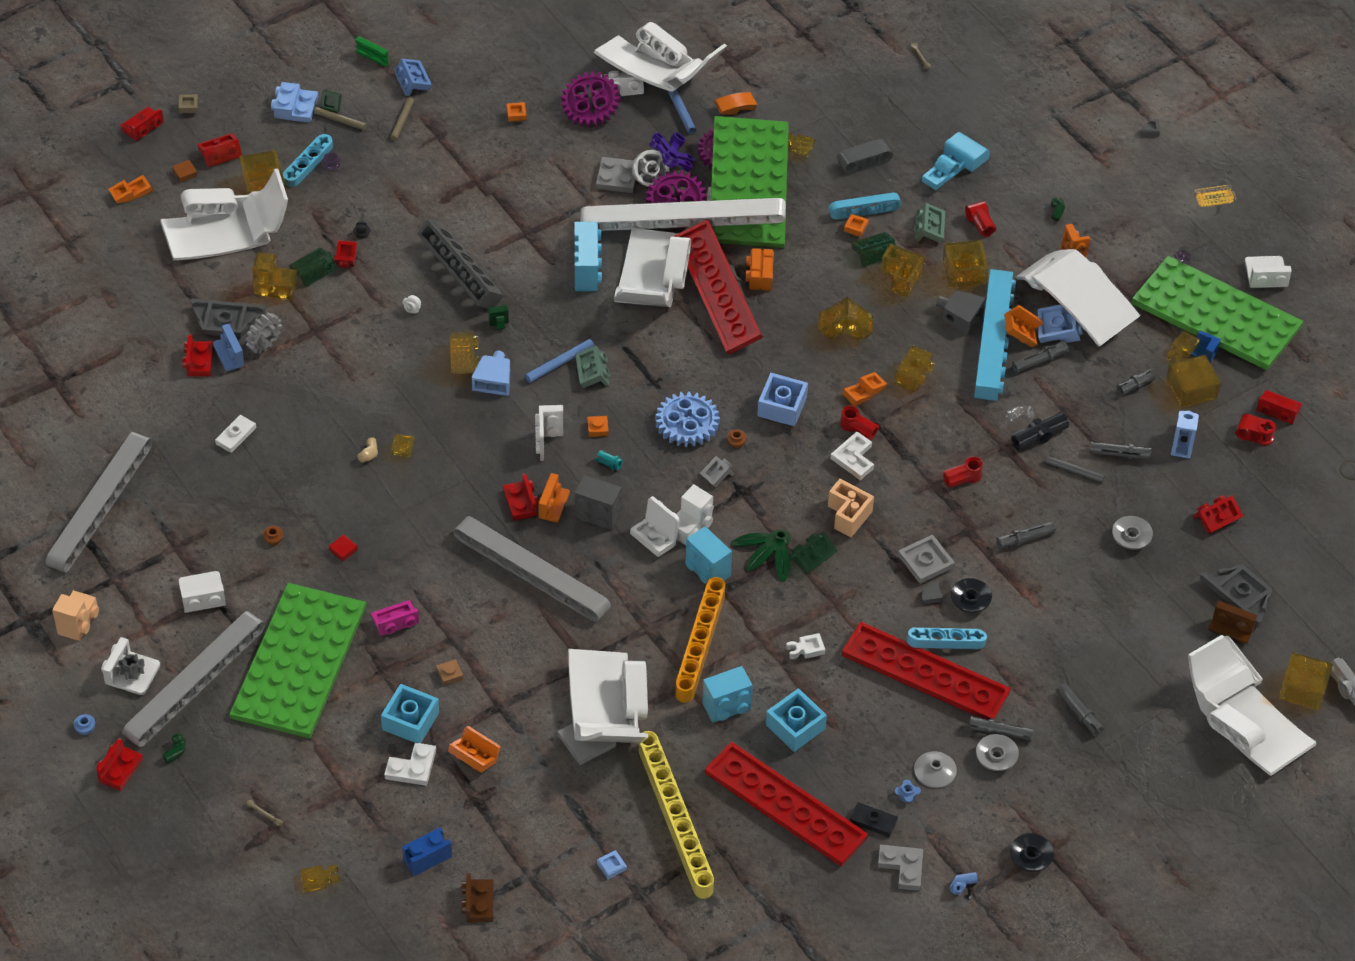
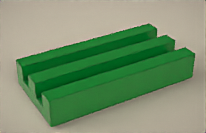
(372, 51)

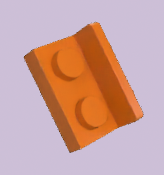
(1072, 240)
(553, 500)

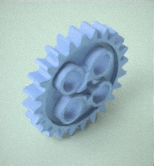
(687, 419)

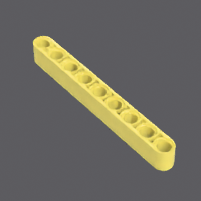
(676, 822)

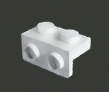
(626, 83)

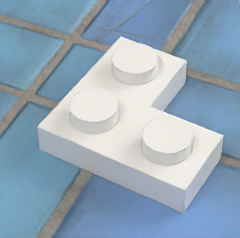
(850, 456)
(414, 770)

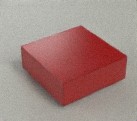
(343, 547)

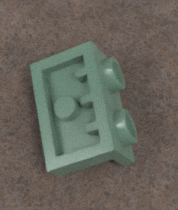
(929, 223)
(592, 367)

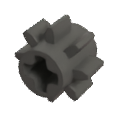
(131, 666)

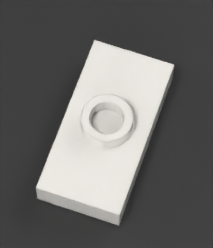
(235, 433)

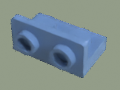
(412, 76)
(229, 349)

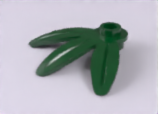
(771, 542)

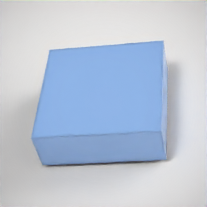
(611, 864)

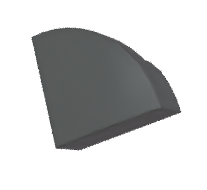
(1151, 128)
(932, 594)

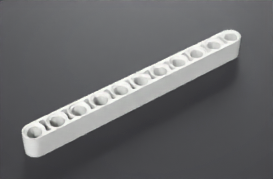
(686, 214)

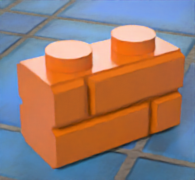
(761, 269)

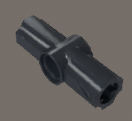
(1039, 431)

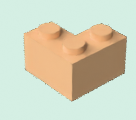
(852, 506)
(74, 614)

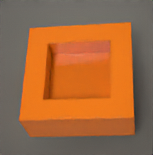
(516, 111)
(856, 225)
(597, 426)

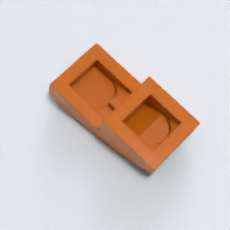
(733, 103)
(135, 189)
(864, 390)

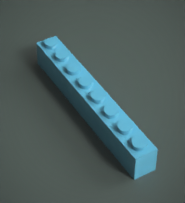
(994, 336)

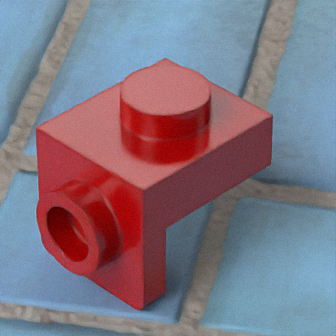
(346, 253)

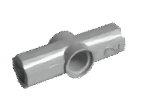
(1345, 678)

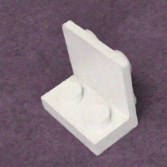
(548, 424)

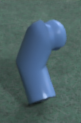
(960, 882)

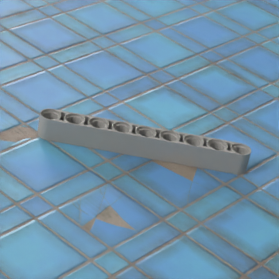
(98, 502)
(532, 569)
(193, 679)

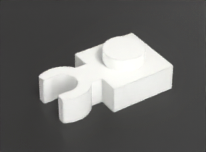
(808, 646)

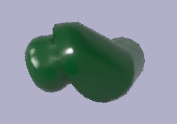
(1059, 208)
(177, 750)

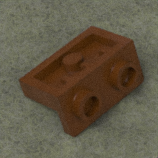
(1232, 622)
(478, 900)

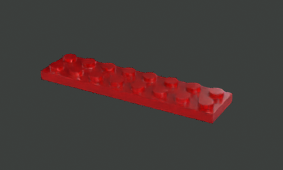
(720, 289)
(926, 672)
(786, 804)

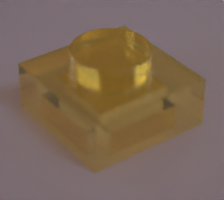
(403, 445)

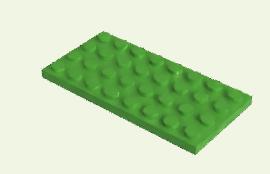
(749, 164)
(1211, 306)
(298, 660)

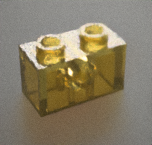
(914, 368)

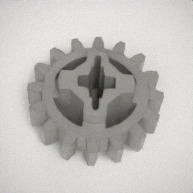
(263, 332)

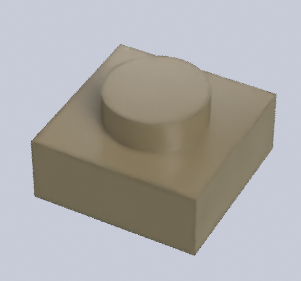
(188, 103)

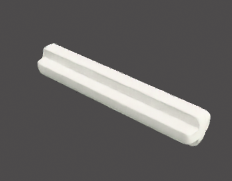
(1257, 678)

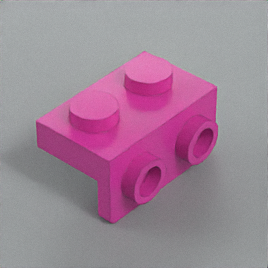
(395, 617)

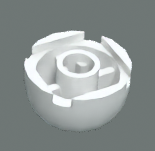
(648, 167)

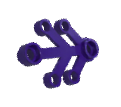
(670, 156)

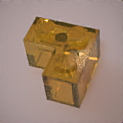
(904, 268)
(271, 280)
(848, 318)
(462, 352)

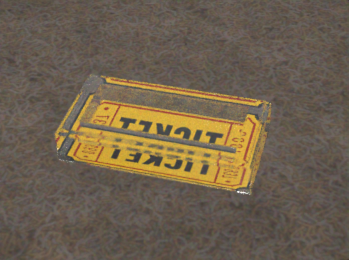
(1215, 195)

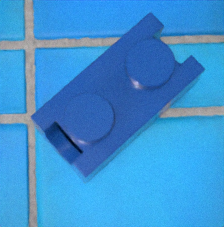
(426, 852)

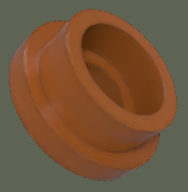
(736, 438)
(273, 539)

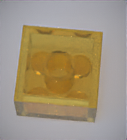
(258, 168)
(965, 263)
(1193, 381)
(1305, 681)

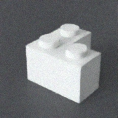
(694, 512)

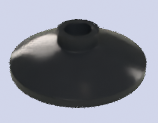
(971, 589)
(1031, 845)

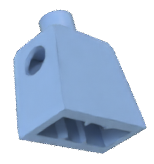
(492, 374)
(1187, 427)

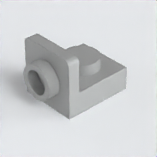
(717, 471)

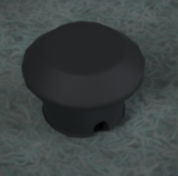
(361, 229)

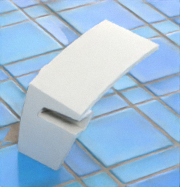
(652, 60)
(224, 222)
(653, 268)
(1083, 292)
(607, 696)
(1241, 711)

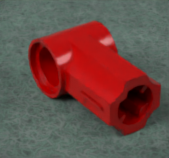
(979, 215)
(853, 421)
(968, 472)

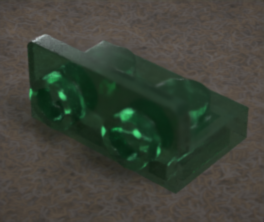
(872, 248)
(314, 266)
(813, 553)

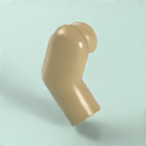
(370, 452)

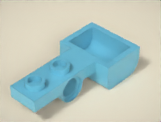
(958, 154)

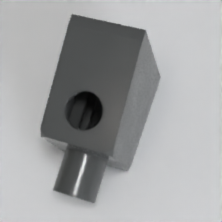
(961, 310)

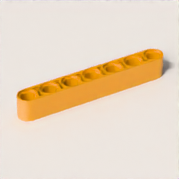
(703, 629)

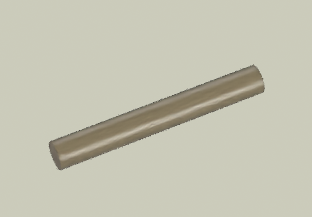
(339, 118)
(402, 118)

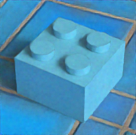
(708, 555)
(727, 694)
(410, 714)
(796, 720)

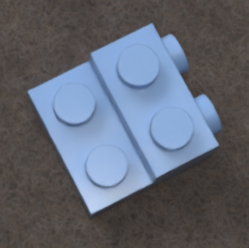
(294, 103)
(1058, 325)

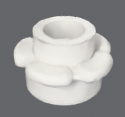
(412, 304)

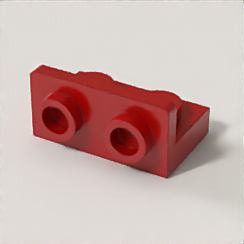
(142, 123)
(220, 149)
(198, 357)
(1278, 407)
(521, 499)
(1219, 514)
(118, 765)

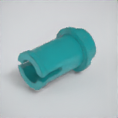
(609, 460)

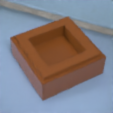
(184, 171)

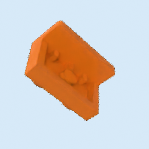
(1022, 325)
(475, 749)

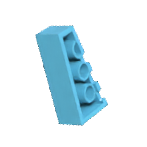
(586, 256)

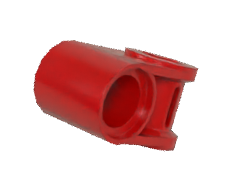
(1254, 428)

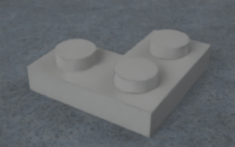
(907, 861)

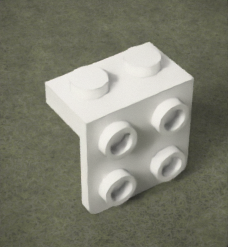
(1267, 271)
(658, 529)
(202, 591)
(111, 669)

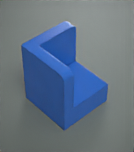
(1208, 346)

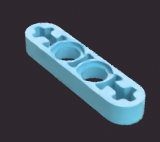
(304, 158)
(886, 203)
(969, 638)

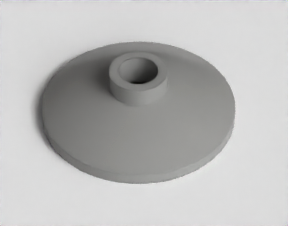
(1132, 526)
(1000, 746)
(935, 776)

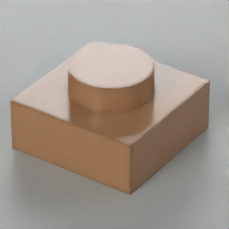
(449, 672)

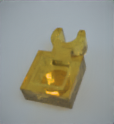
(801, 144)
(1183, 345)
(315, 878)

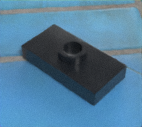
(873, 819)

